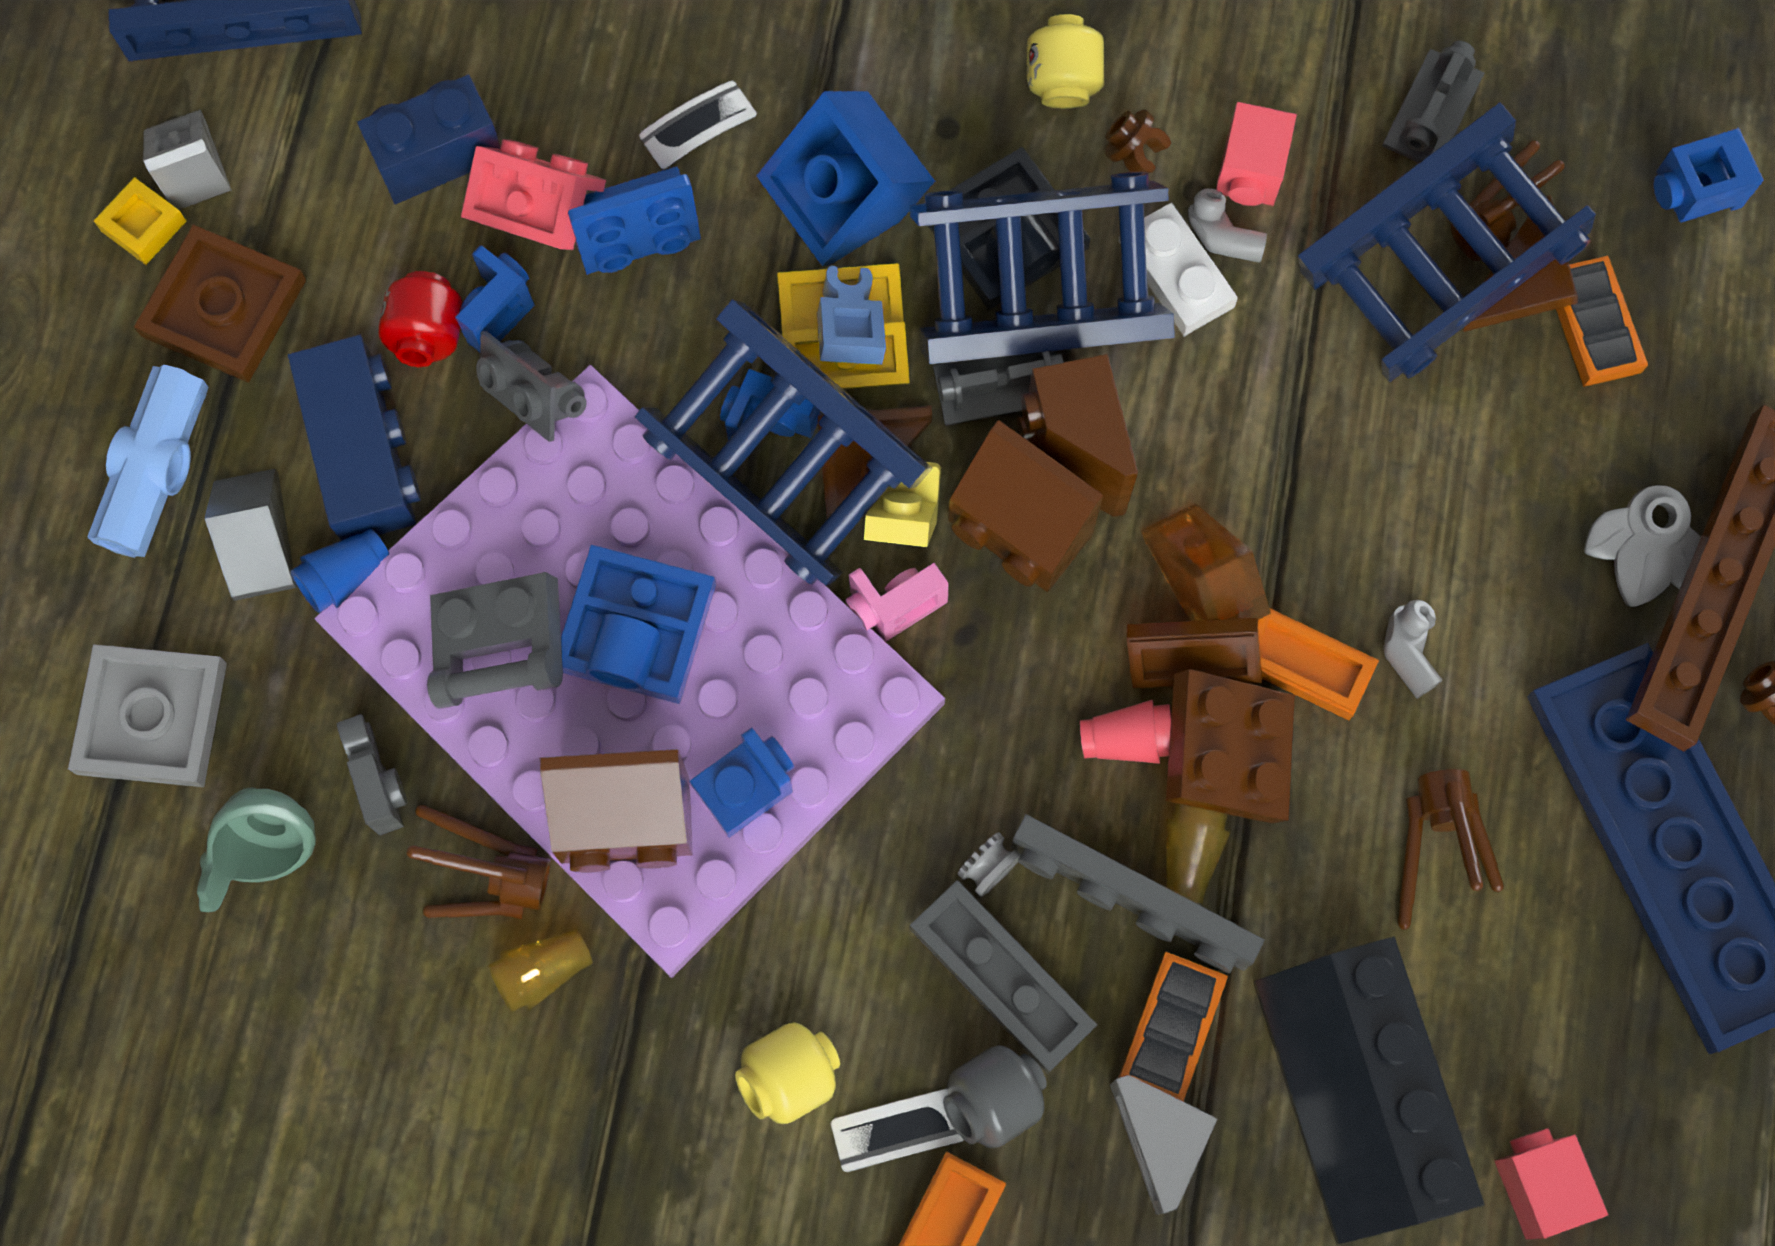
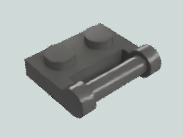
(492, 621)

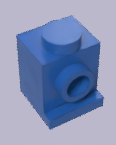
(1707, 176)

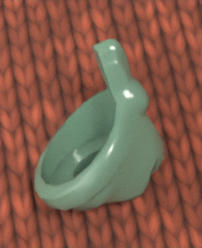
(253, 840)

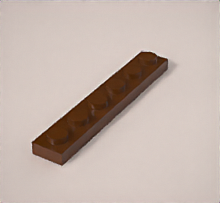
(1713, 595)

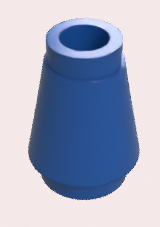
(338, 569)

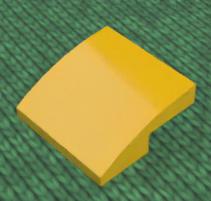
(799, 307)

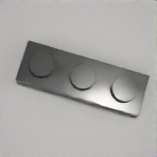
(1002, 976)

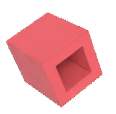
(1255, 154)
(1549, 1184)

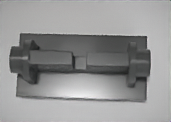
(1435, 102)
(526, 385)
(987, 385)

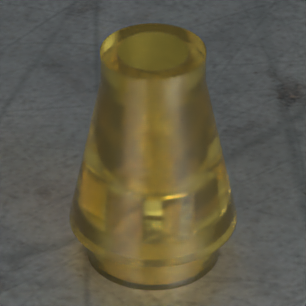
(1193, 849)
(537, 969)

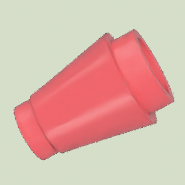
(1128, 734)

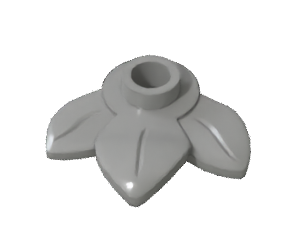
(1643, 552)

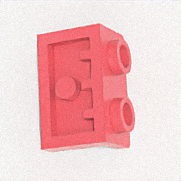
(527, 194)

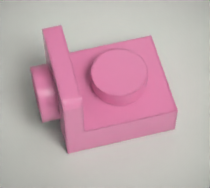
(906, 599)

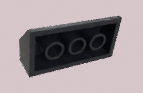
(1367, 1092)

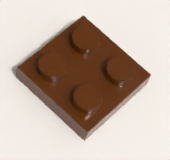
(220, 303)
(1230, 747)

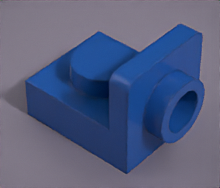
(499, 303)
(742, 402)
(745, 782)

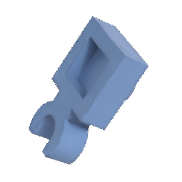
(849, 322)

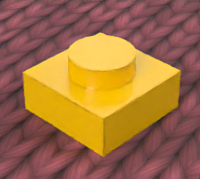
(140, 221)

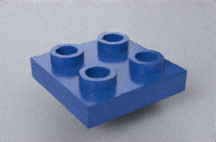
(635, 623)

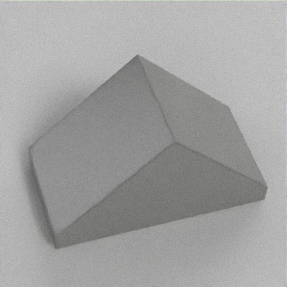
(184, 160)
(1164, 1138)

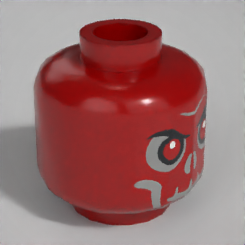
(420, 319)

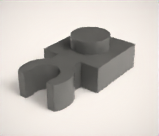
(377, 789)

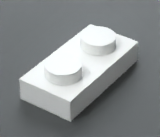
(1183, 272)

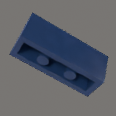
(354, 437)

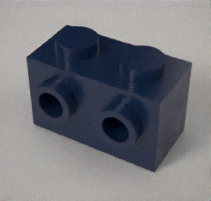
(428, 137)

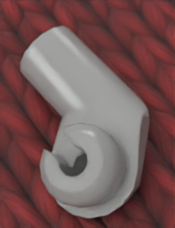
(1217, 231)
(1405, 646)

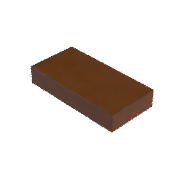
(1209, 646)

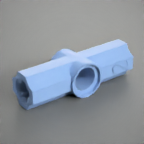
(148, 461)

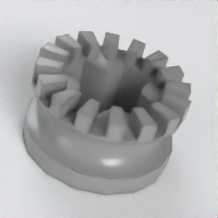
(990, 866)

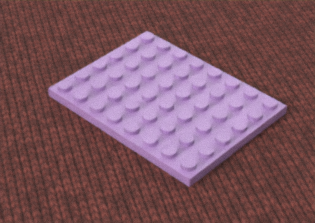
(766, 659)

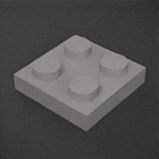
(148, 716)

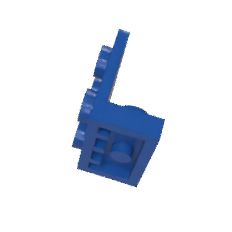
(635, 221)

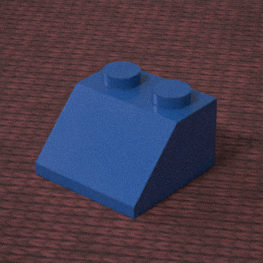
(844, 175)

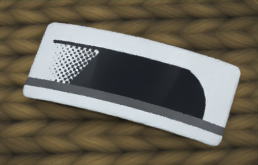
(696, 123)
(893, 1131)

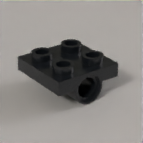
(978, 238)

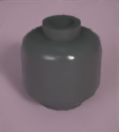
(995, 1096)

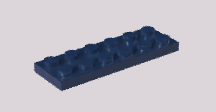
(1672, 847)

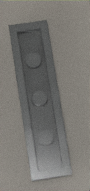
(1158, 908)

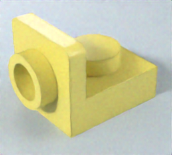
(905, 513)

